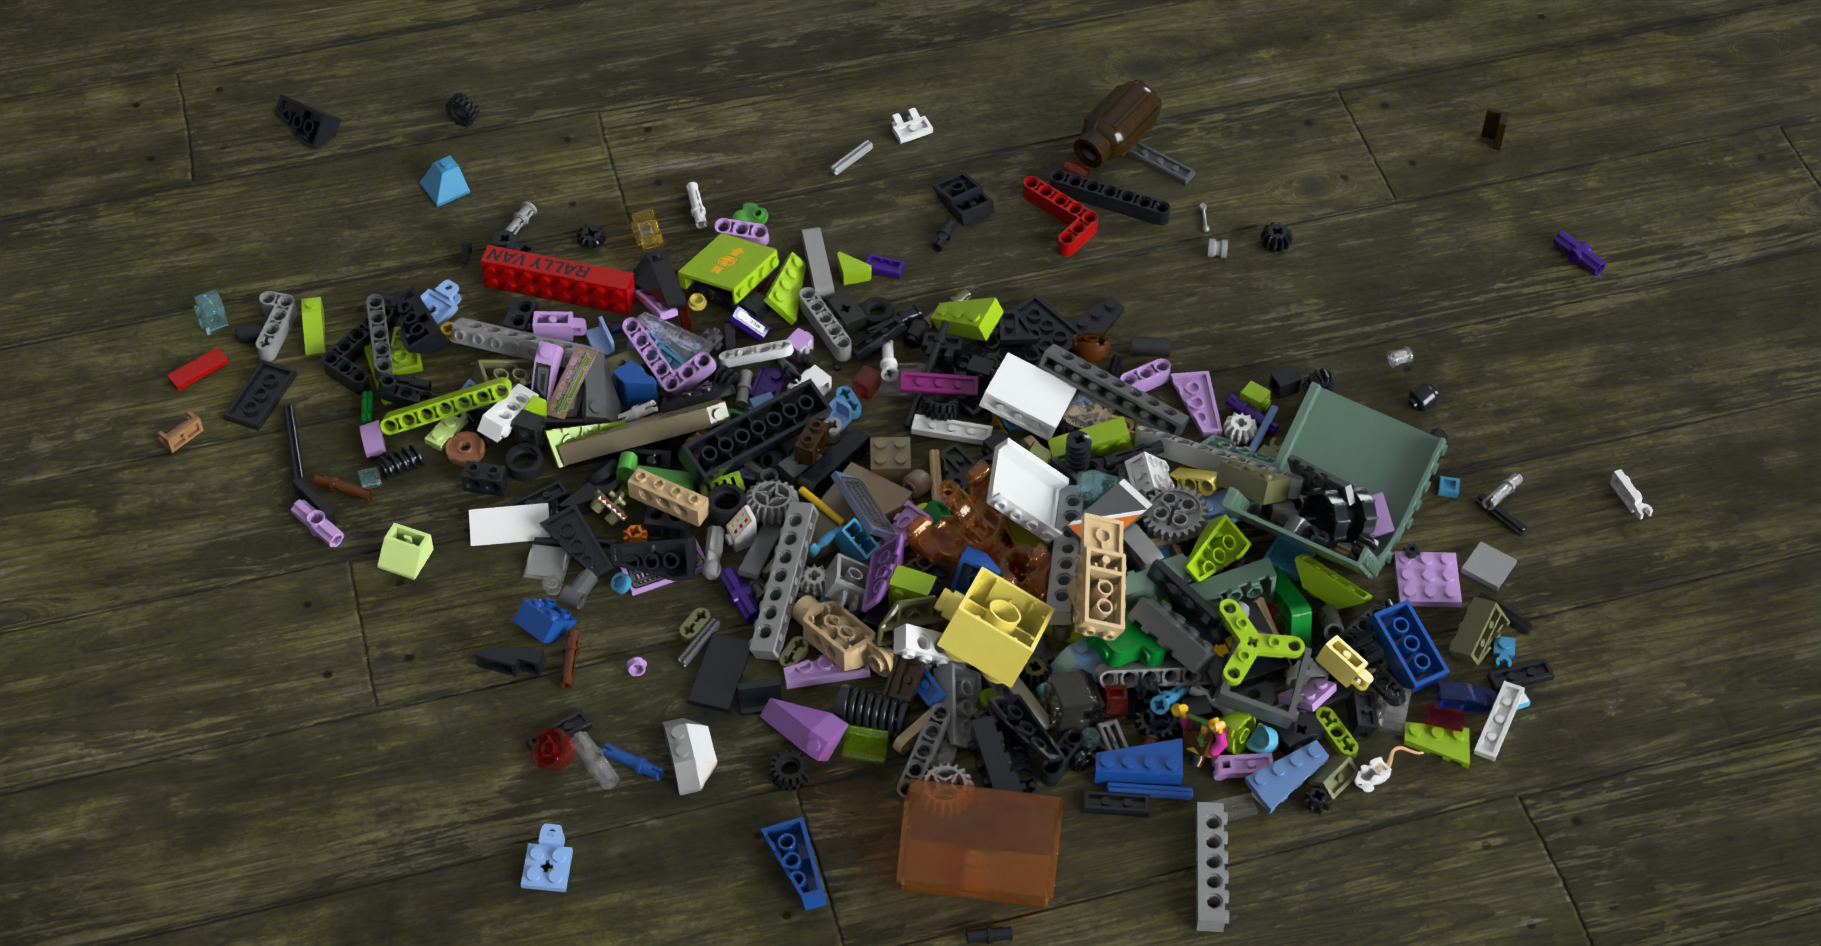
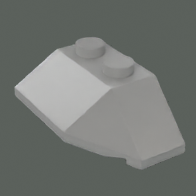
(690, 753)

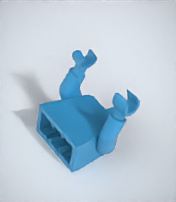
(851, 541)

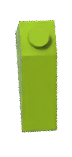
(313, 326)

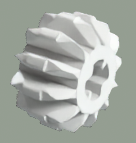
(1240, 428)
(813, 581)

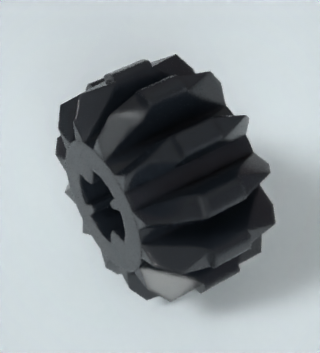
(1276, 237)
(1323, 378)
(1362, 541)
(1035, 672)

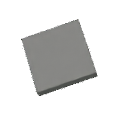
(1488, 566)

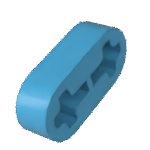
(852, 400)

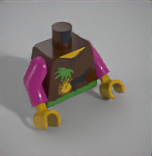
(1201, 735)

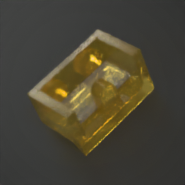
(647, 229)

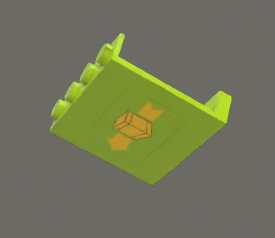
(730, 265)

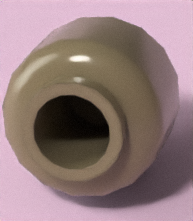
(917, 482)

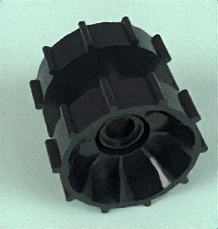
(1342, 522)

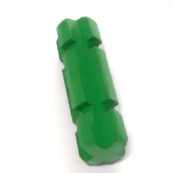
(366, 407)

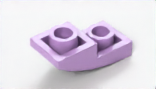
(372, 439)

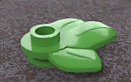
(751, 213)

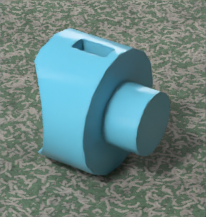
(1263, 740)

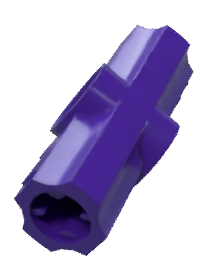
(1579, 252)
(740, 594)

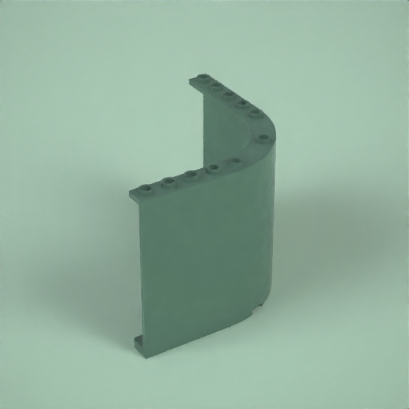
(1363, 451)

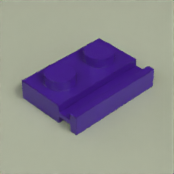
(768, 381)

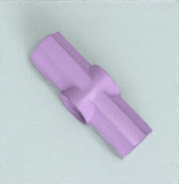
(317, 523)

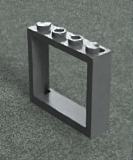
(1261, 710)

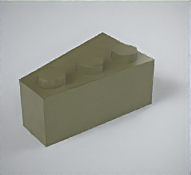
(1253, 482)
(1477, 631)

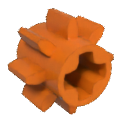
(634, 533)

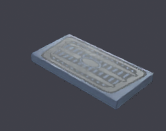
(864, 505)

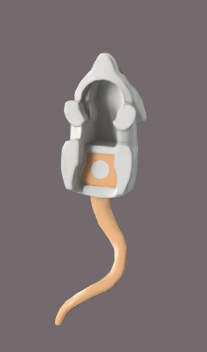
(1377, 770)

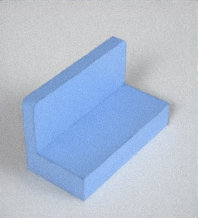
(601, 338)

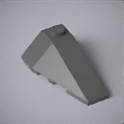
(599, 394)

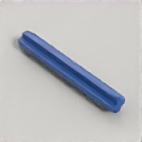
(1155, 791)

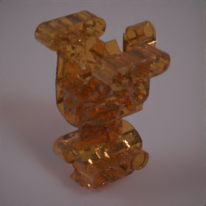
(980, 528)

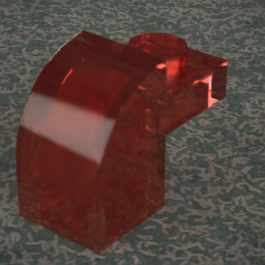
(1115, 699)

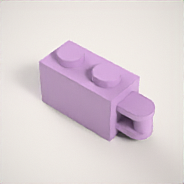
(558, 325)

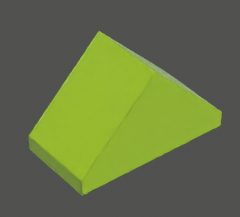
(852, 269)

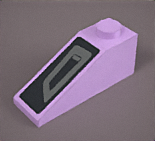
(546, 369)

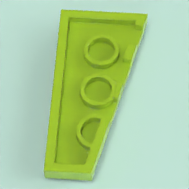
(784, 292)
(565, 435)

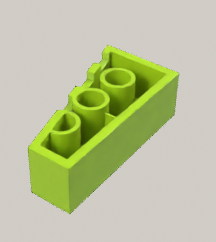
(1105, 437)

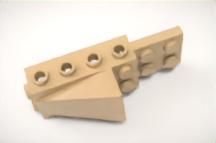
(1100, 579)

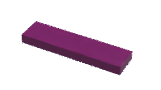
(938, 384)

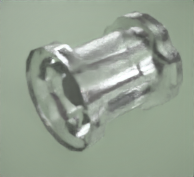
(1400, 356)

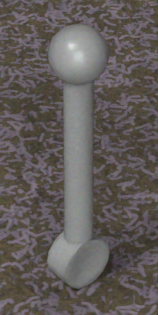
(1203, 207)

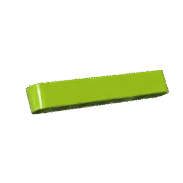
(439, 412)

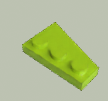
(1441, 741)

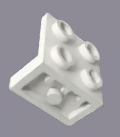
(1148, 473)

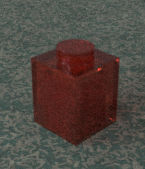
(866, 382)

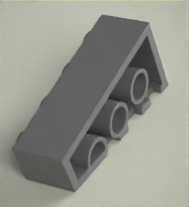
(1174, 634)

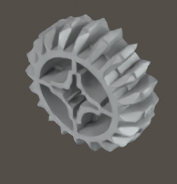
(770, 500)
(948, 774)

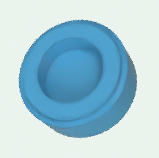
(621, 583)

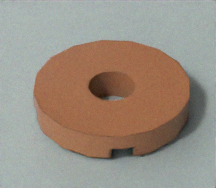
(463, 439)

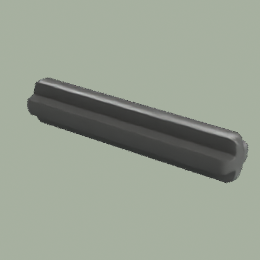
(698, 642)

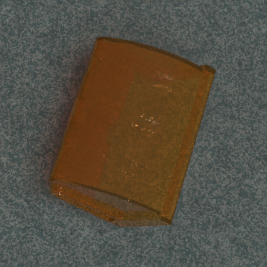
(979, 843)

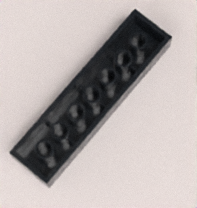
(753, 433)

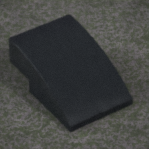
(964, 198)

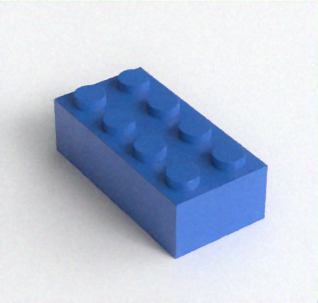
(1408, 647)

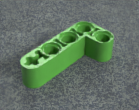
(629, 463)

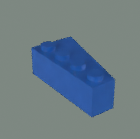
(794, 855)

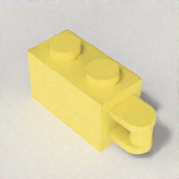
(1344, 664)

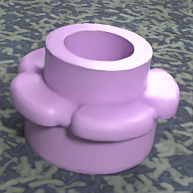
(636, 666)

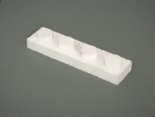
(951, 429)
(1499, 721)

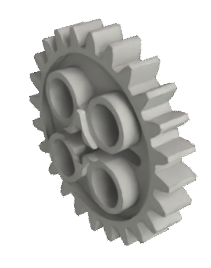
(1185, 521)

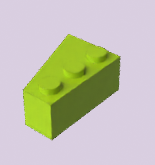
(969, 317)

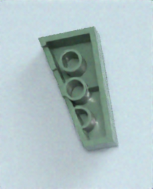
(1239, 584)
(1139, 585)

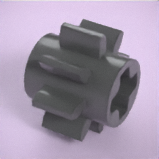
(715, 336)

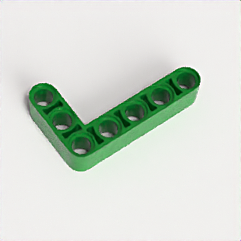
(1293, 608)

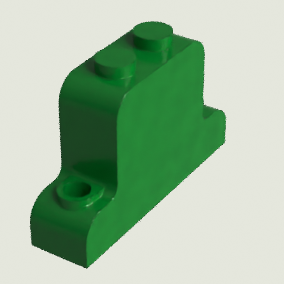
(1129, 646)

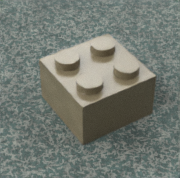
(890, 457)

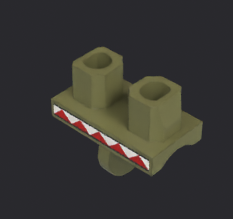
(615, 512)

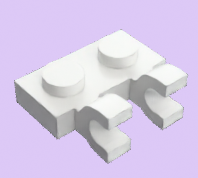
(913, 129)

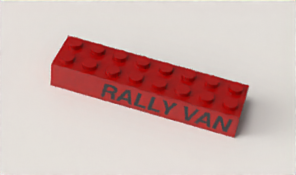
(558, 279)

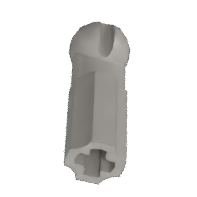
(713, 552)

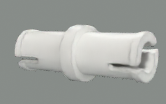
(638, 411)

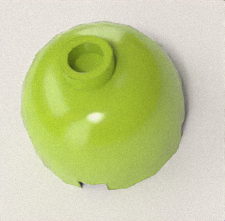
(1240, 727)

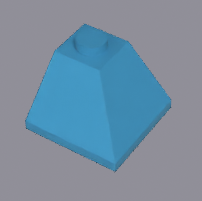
(444, 182)

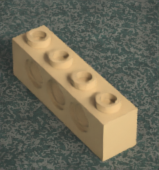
(668, 497)

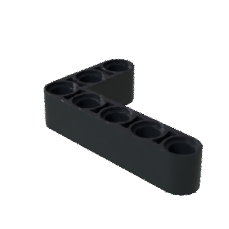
(340, 357)

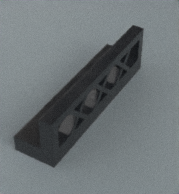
(1183, 595)

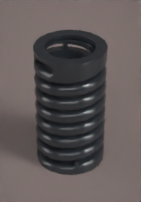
(872, 704)

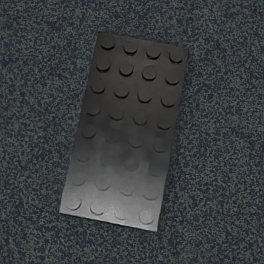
(1043, 321)

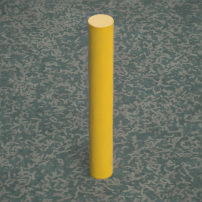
(822, 506)

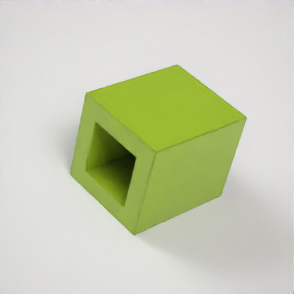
(1257, 396)

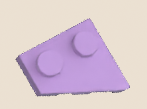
(1315, 694)

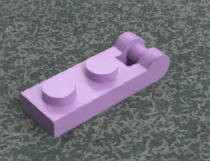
(1239, 765)

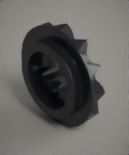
(587, 241)

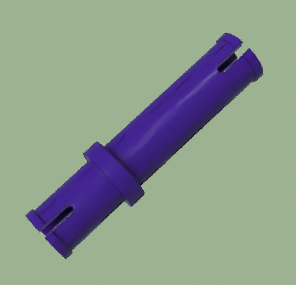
(1246, 408)

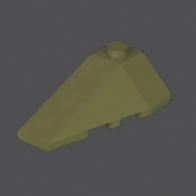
(515, 370)

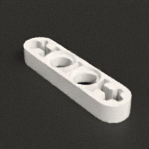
(756, 353)

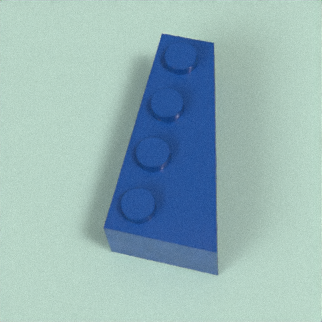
(1142, 764)

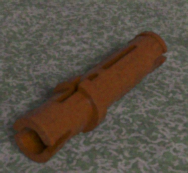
(336, 484)
(570, 652)

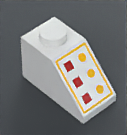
(741, 529)

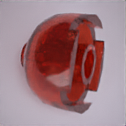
(553, 749)

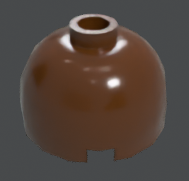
(1091, 346)

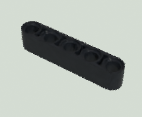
(848, 450)

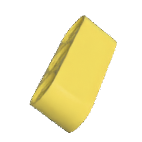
(1196, 479)

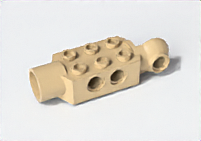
(841, 636)

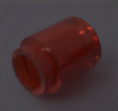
(1076, 168)

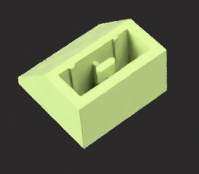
(405, 551)

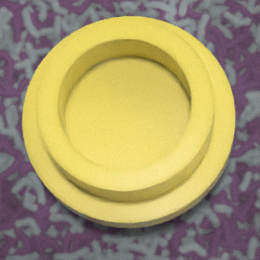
(697, 302)

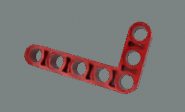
(1080, 219)

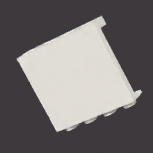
(1028, 396)
(1025, 489)

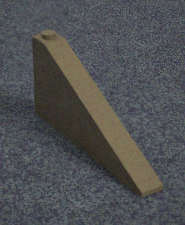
(645, 431)
(886, 493)

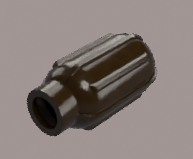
(1117, 123)

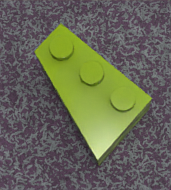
(909, 584)

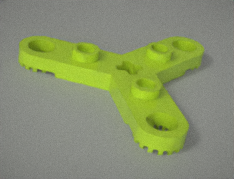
(1266, 644)

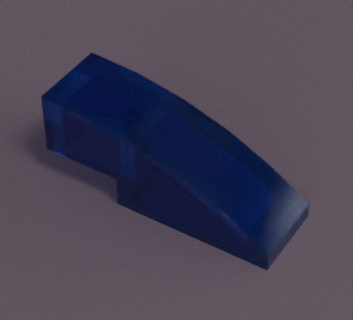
(1465, 696)

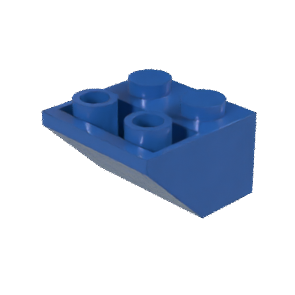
(634, 385)
(544, 619)

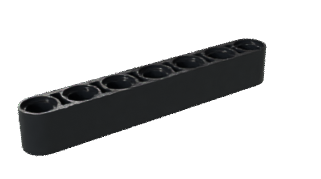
(1111, 197)

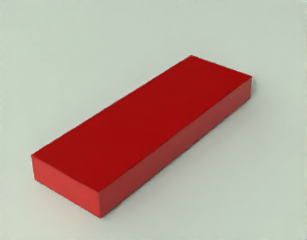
(197, 369)

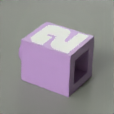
(801, 343)

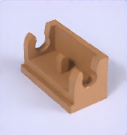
(182, 433)

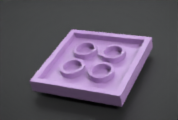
(1428, 579)

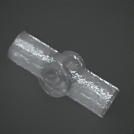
(601, 768)

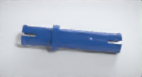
(640, 765)

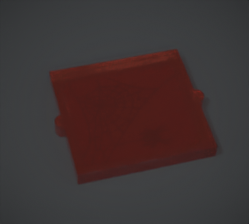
(1445, 717)

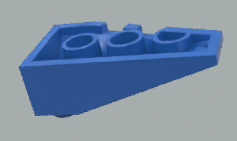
(968, 568)

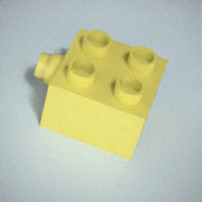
(993, 626)

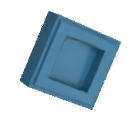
(1448, 487)

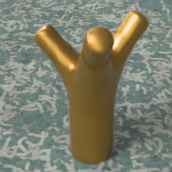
(996, 421)

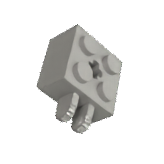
(846, 582)

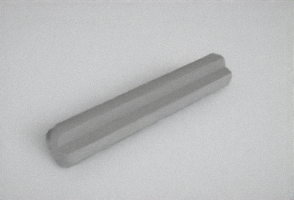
(851, 157)

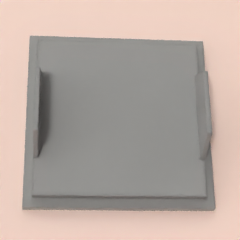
(546, 561)

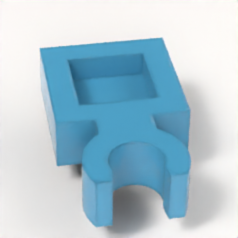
(1504, 651)

